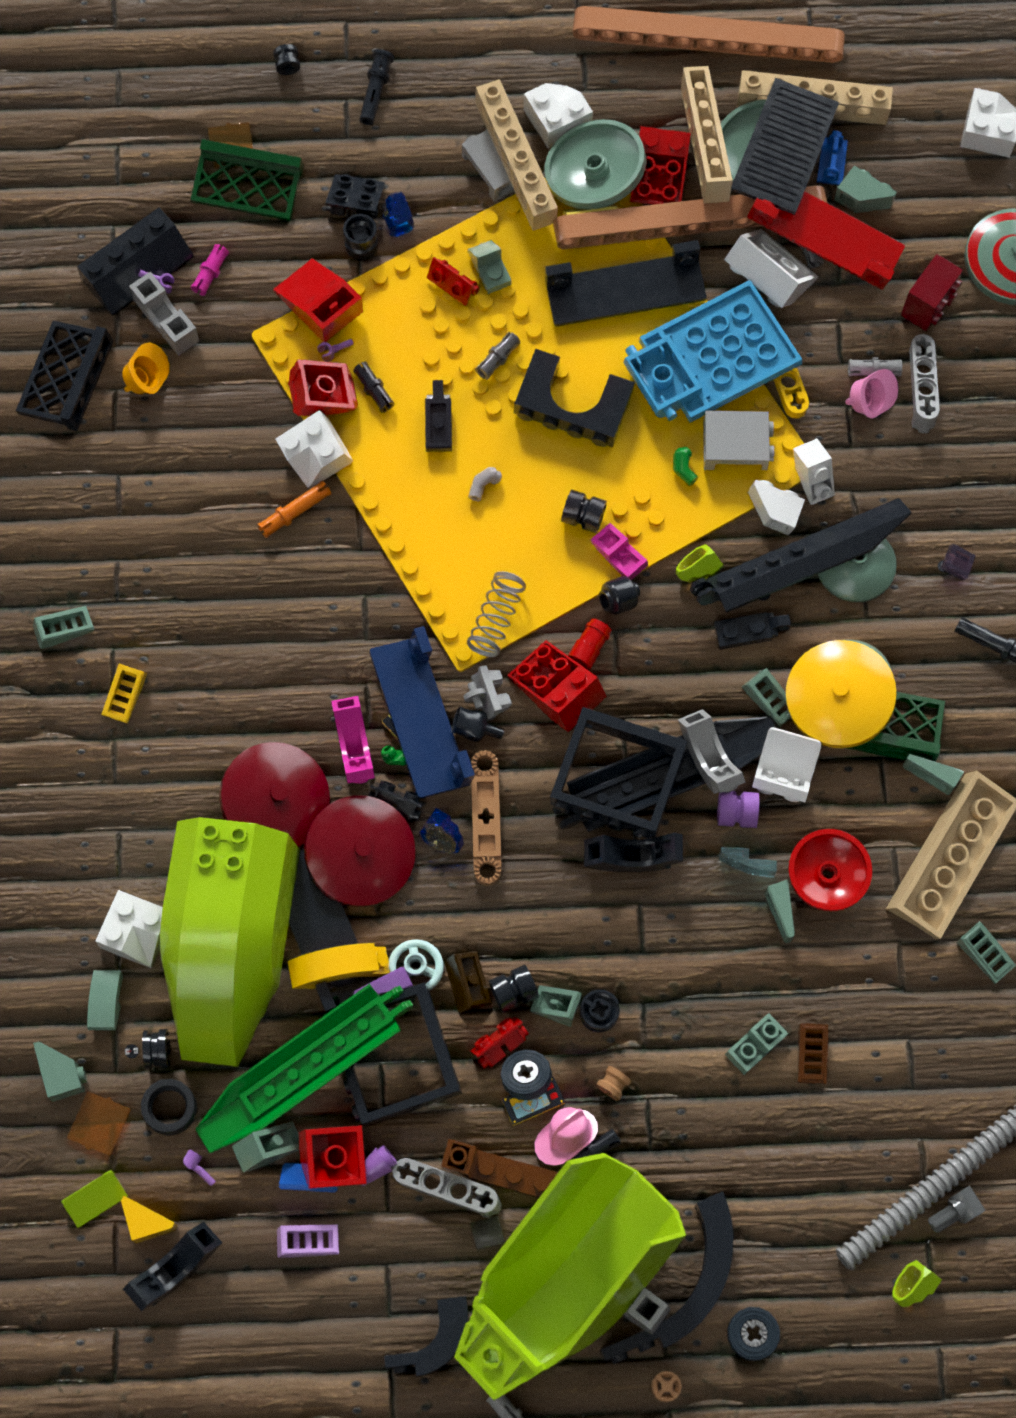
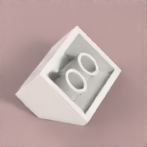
(770, 268)

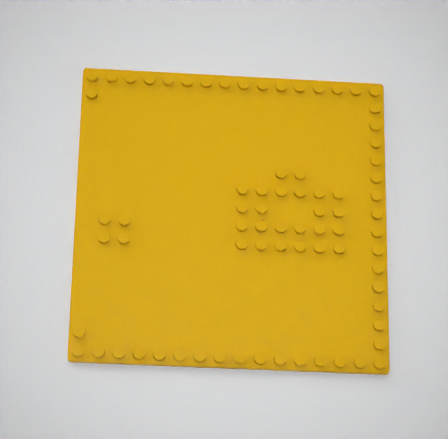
(420, 500)

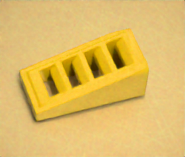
(114, 690)

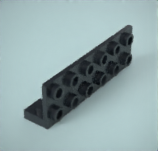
(625, 287)
(321, 925)

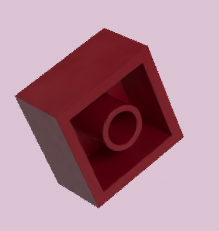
(932, 293)

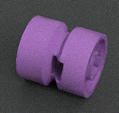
(738, 809)

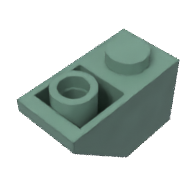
(864, 193)

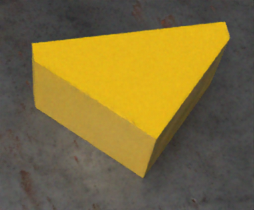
(143, 1222)

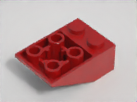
(665, 166)
(320, 299)
(557, 684)

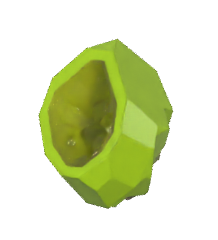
(699, 564)
(914, 1284)

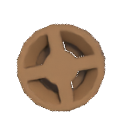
(613, 1083)
(669, 1383)

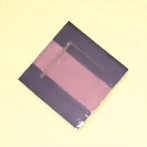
(958, 562)

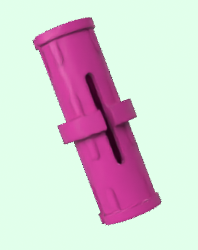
(209, 270)

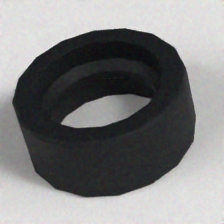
(167, 1085)

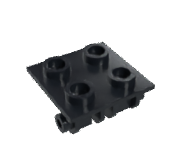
(354, 194)

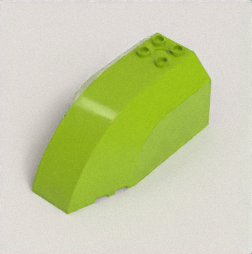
(224, 932)
(567, 1272)

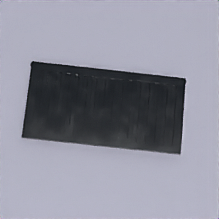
(784, 145)

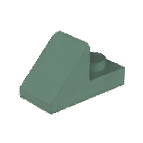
(490, 266)

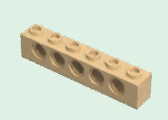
(856, 100)
(706, 134)
(516, 155)

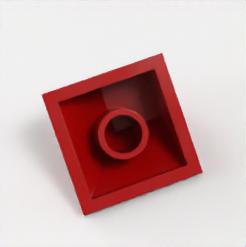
(332, 1156)

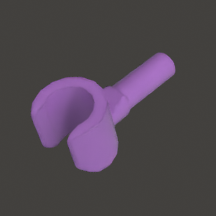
(161, 279)
(332, 349)
(191, 1161)

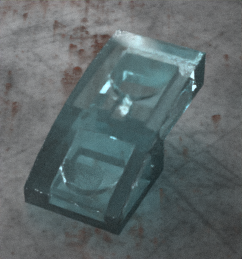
(739, 859)

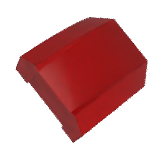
(322, 388)

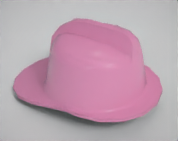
(874, 393)
(565, 1136)

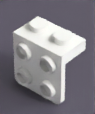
(787, 765)

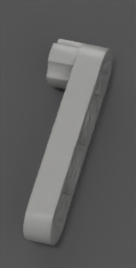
(924, 417)
(444, 1190)

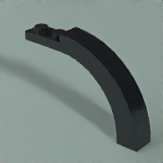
(718, 1254)

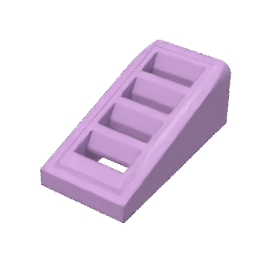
(295, 1230)

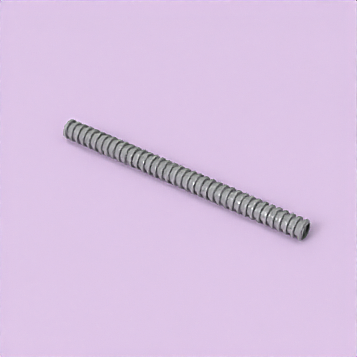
(928, 1191)

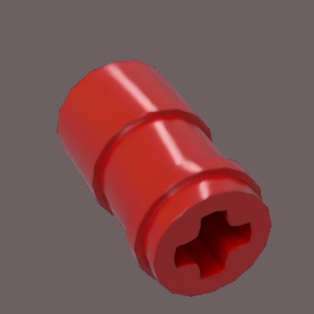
(588, 646)

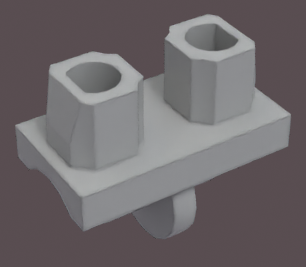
(484, 695)

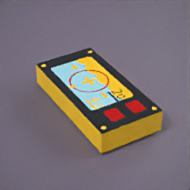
(523, 1110)

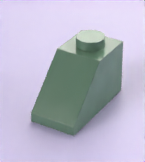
(59, 1073)
(266, 1146)

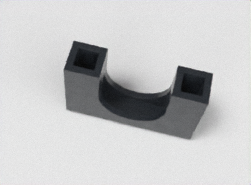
(597, 424)

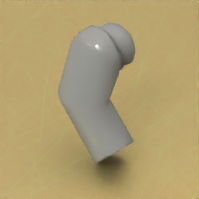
(481, 480)

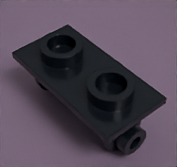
(406, 802)

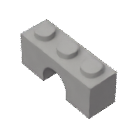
(170, 323)

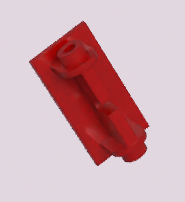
(450, 281)
(490, 1046)

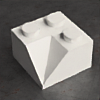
(555, 110)
(990, 124)
(314, 449)
(132, 929)

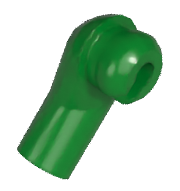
(681, 465)

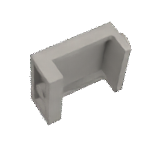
(487, 162)
(737, 438)

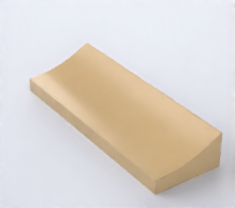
(953, 854)

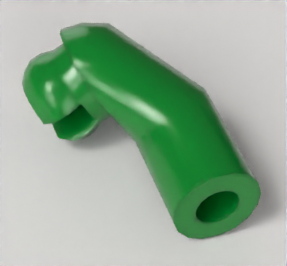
(392, 756)

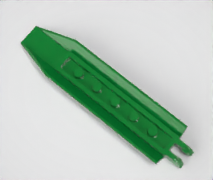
(302, 1066)

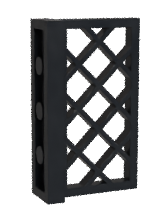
(86, 374)

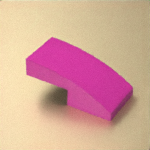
(618, 552)

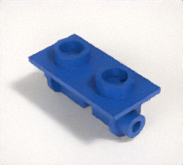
(832, 159)

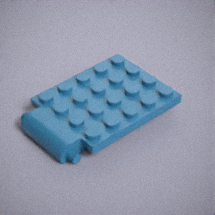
(711, 355)

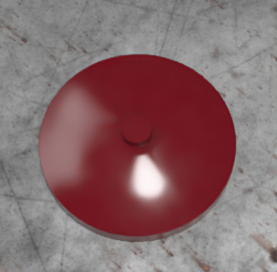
(274, 788)
(359, 851)

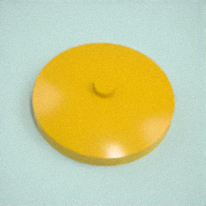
(841, 694)

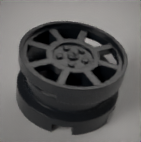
(599, 1011)
(156, 1049)

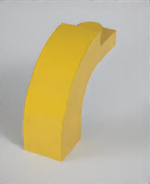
(338, 964)

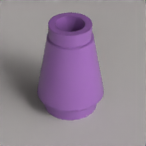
(378, 1164)

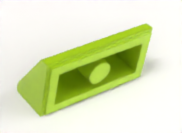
(94, 1198)

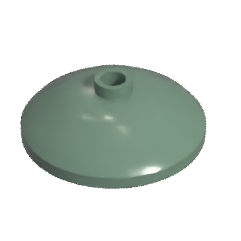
(863, 578)

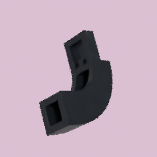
(627, 855)
(174, 1267)
(452, 1320)

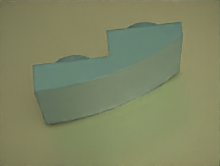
(103, 1000)
(756, 1044)

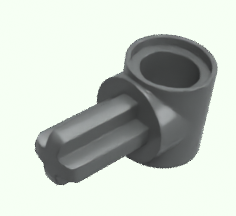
(961, 1208)

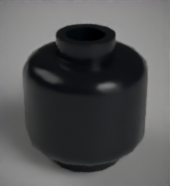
(619, 595)

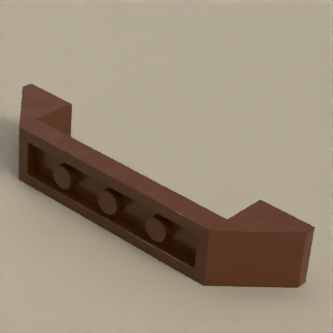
(496, 1170)

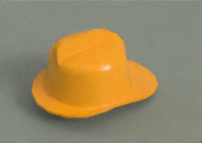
(146, 370)

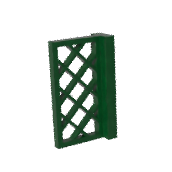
(255, 160)
(900, 747)

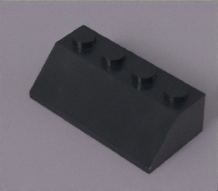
(147, 246)

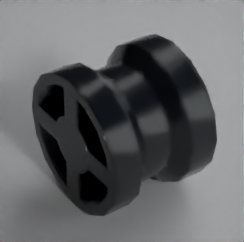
(286, 59)

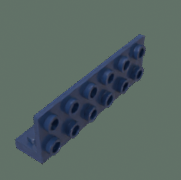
(420, 716)

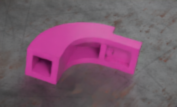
(353, 740)

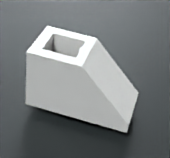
(814, 471)
(776, 507)

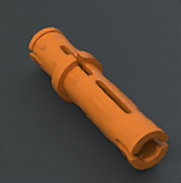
(285, 515)

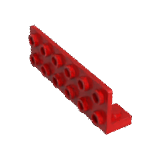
(833, 237)

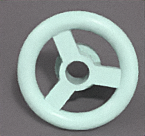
(414, 956)

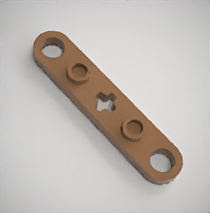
(486, 836)

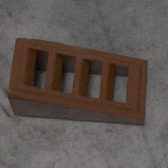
(821, 1029)

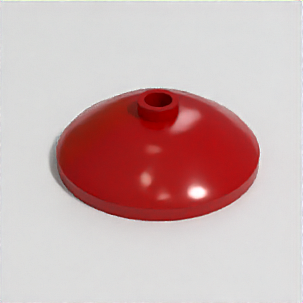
(832, 852)

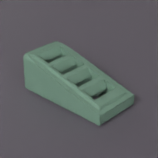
(65, 634)
(757, 696)
(934, 773)
(780, 905)
(986, 937)

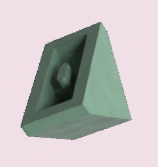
(556, 1004)

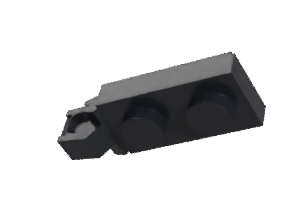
(438, 420)
(749, 629)

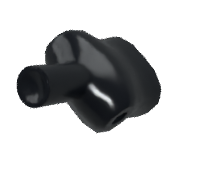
(474, 725)

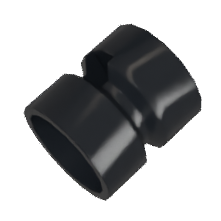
(360, 237)
(583, 511)
(513, 989)

